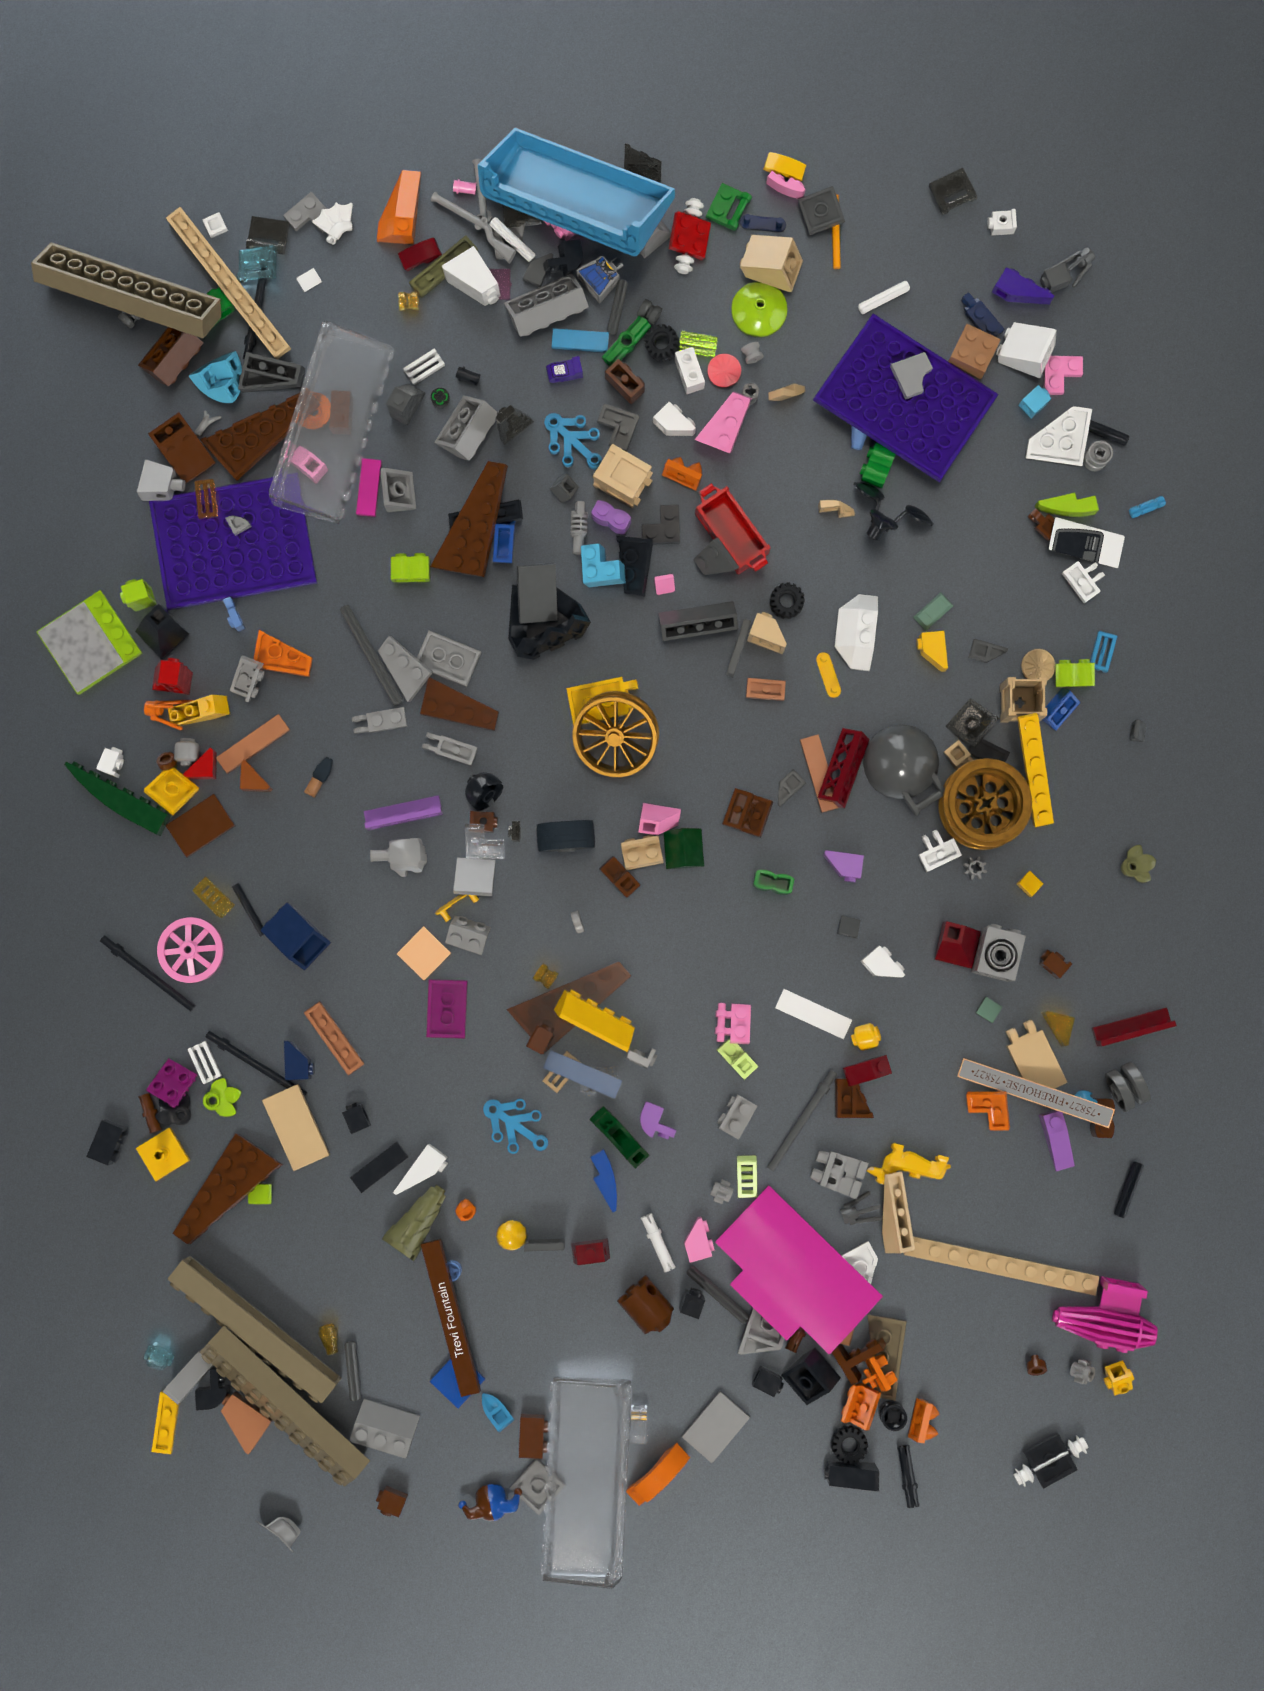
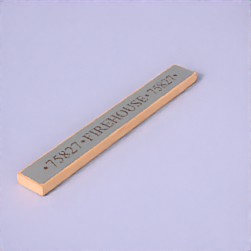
(1036, 1093)

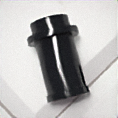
(467, 375)

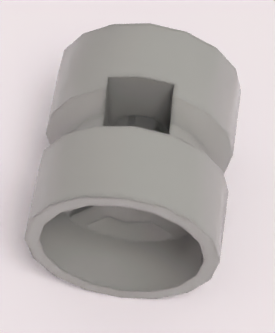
(1098, 456)

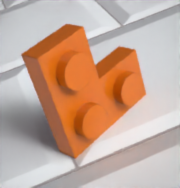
(992, 1103)

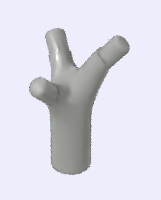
(206, 421)

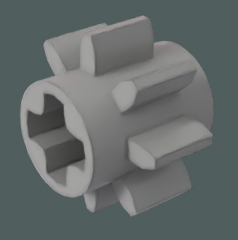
(980, 866)
(721, 1191)
(1082, 1371)

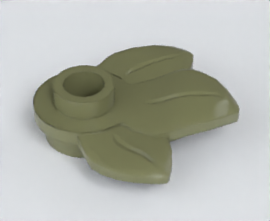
(1140, 863)

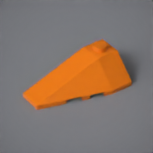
(400, 213)

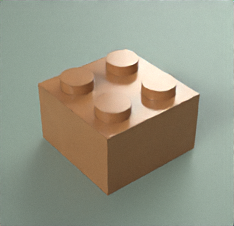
(974, 351)

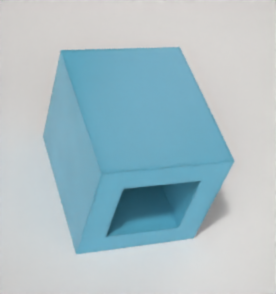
(1035, 401)

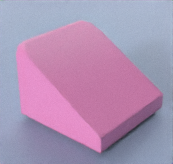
(664, 584)

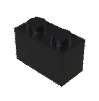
(107, 1142)

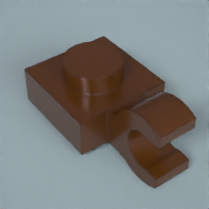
(1045, 524)

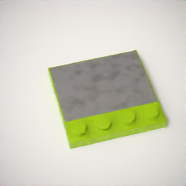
(89, 642)

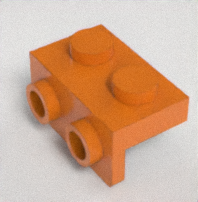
(860, 1405)

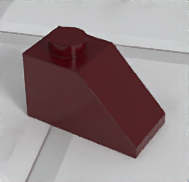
(867, 1070)

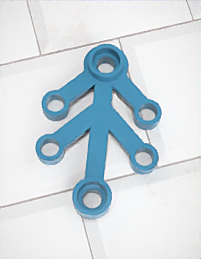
(571, 438)
(512, 1123)

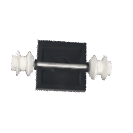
(1050, 1460)

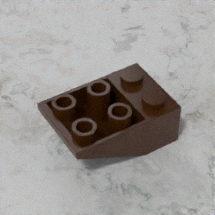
(182, 448)

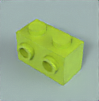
(137, 594)

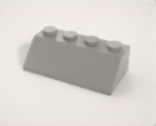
(546, 305)

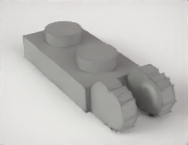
(381, 720)
(452, 749)

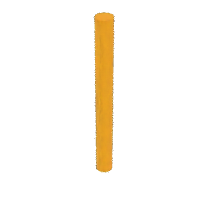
(836, 245)

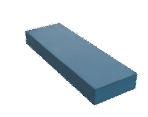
(580, 340)

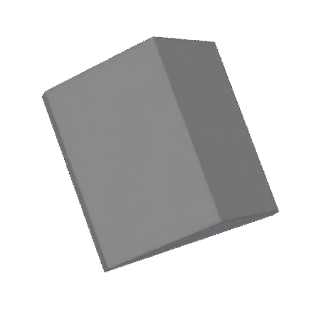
(398, 490)

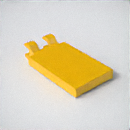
(581, 694)

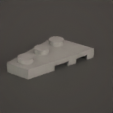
(404, 667)

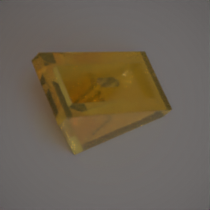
(1060, 1025)

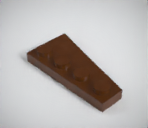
(456, 707)

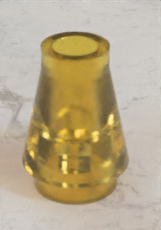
(328, 1337)

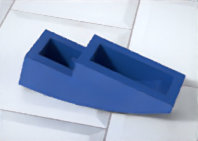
(504, 542)
(605, 1179)

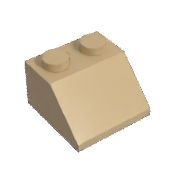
(767, 633)

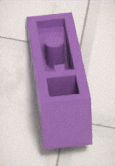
(1057, 1139)

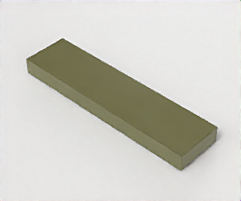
(434, 274)

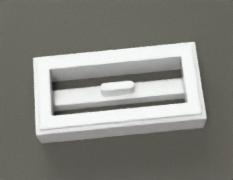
(433, 352)
(198, 1067)

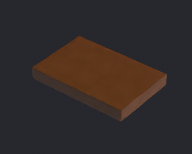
(200, 825)

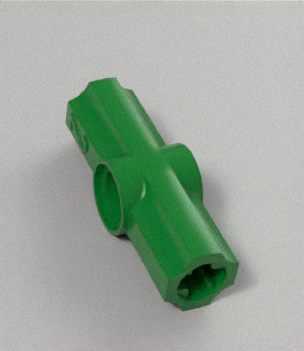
(634, 334)

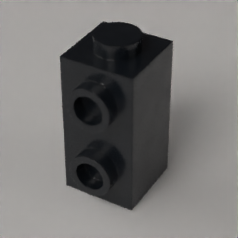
(692, 1303)

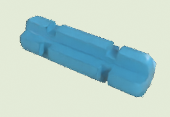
(1147, 507)

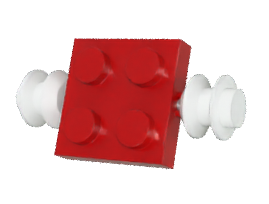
(689, 235)

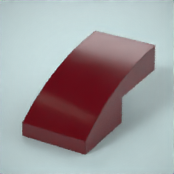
(418, 253)

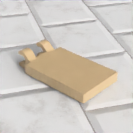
(1035, 1057)

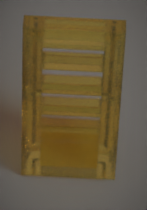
(222, 906)

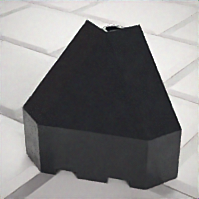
(537, 637)

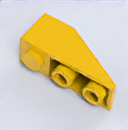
(199, 710)

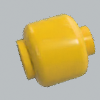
(866, 1036)

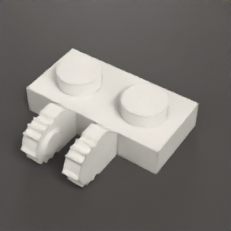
(1082, 582)
(940, 854)

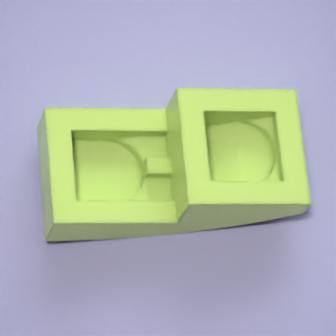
(737, 1058)

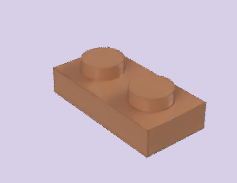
(765, 689)

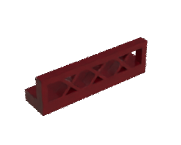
(849, 770)
(1132, 1027)

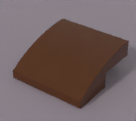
(747, 812)

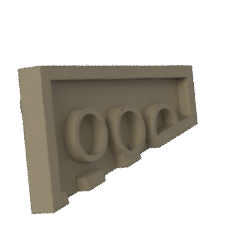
(893, 1334)

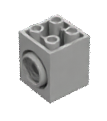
(1009, 946)

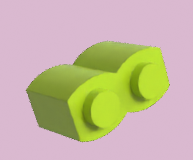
(410, 568)
(1074, 674)

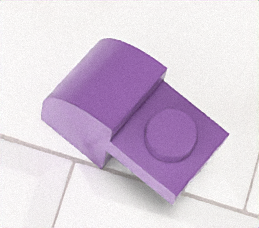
(650, 1121)

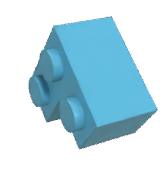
(599, 571)

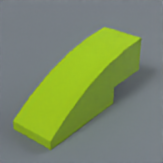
(1068, 506)

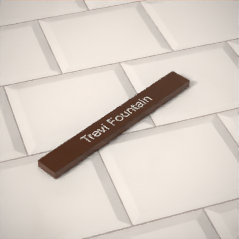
(450, 1317)

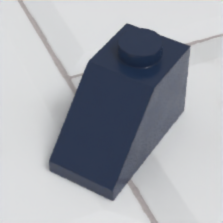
(297, 1063)

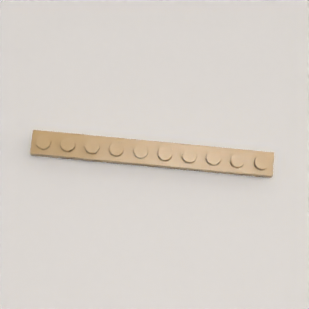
(228, 283)
(1004, 1266)

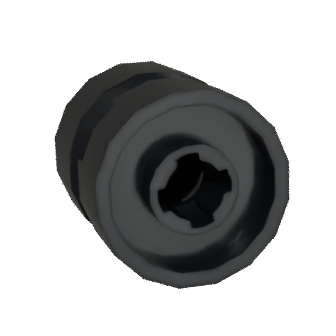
(892, 1415)

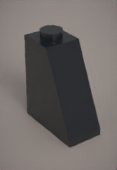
(855, 1476)

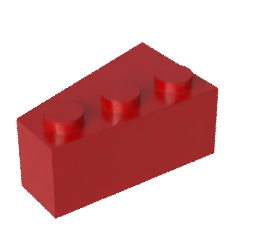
(172, 677)

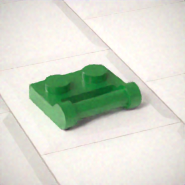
(722, 205)

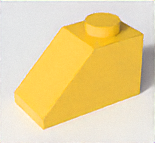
(933, 648)

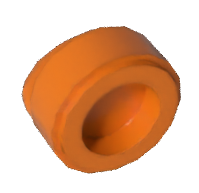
(465, 1210)

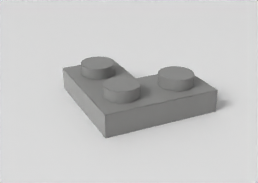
(304, 211)

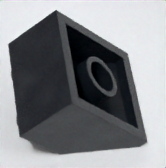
(811, 1376)

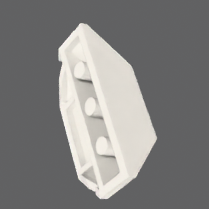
(857, 631)

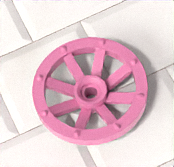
(195, 950)

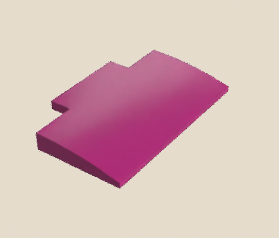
(795, 1273)

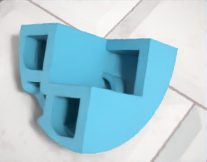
(219, 378)

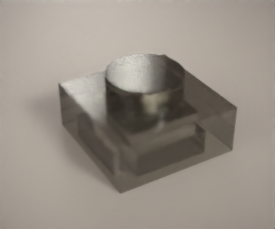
(514, 831)

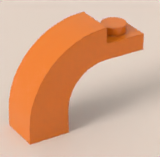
(659, 1475)

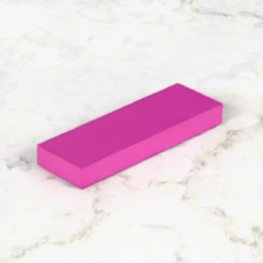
(368, 487)

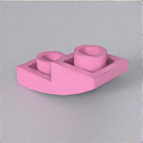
(790, 188)

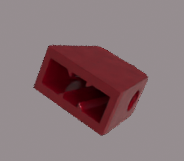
(590, 1251)

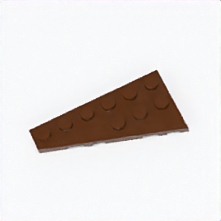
(471, 536)
(229, 1182)

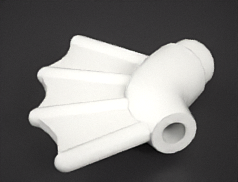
(335, 221)

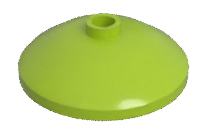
(759, 320)

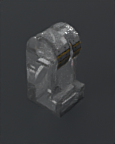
(638, 1424)

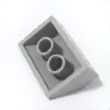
(467, 427)
(384, 1428)

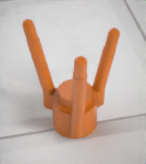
(156, 708)

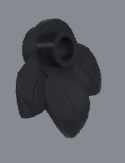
(169, 1115)

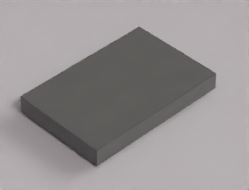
(537, 593)

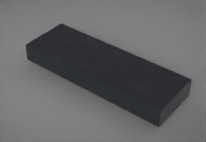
(379, 1167)

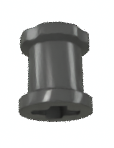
(754, 391)

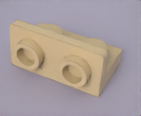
(641, 852)

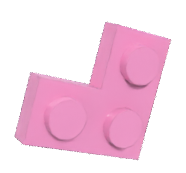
(1058, 368)

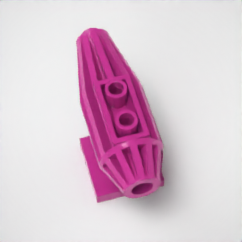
(1114, 1321)

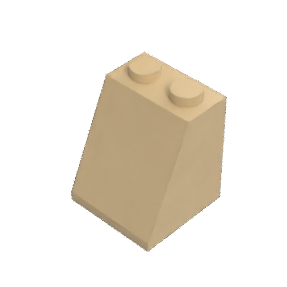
(772, 261)

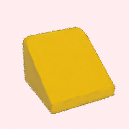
(1029, 883)

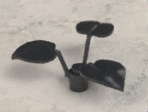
(879, 521)

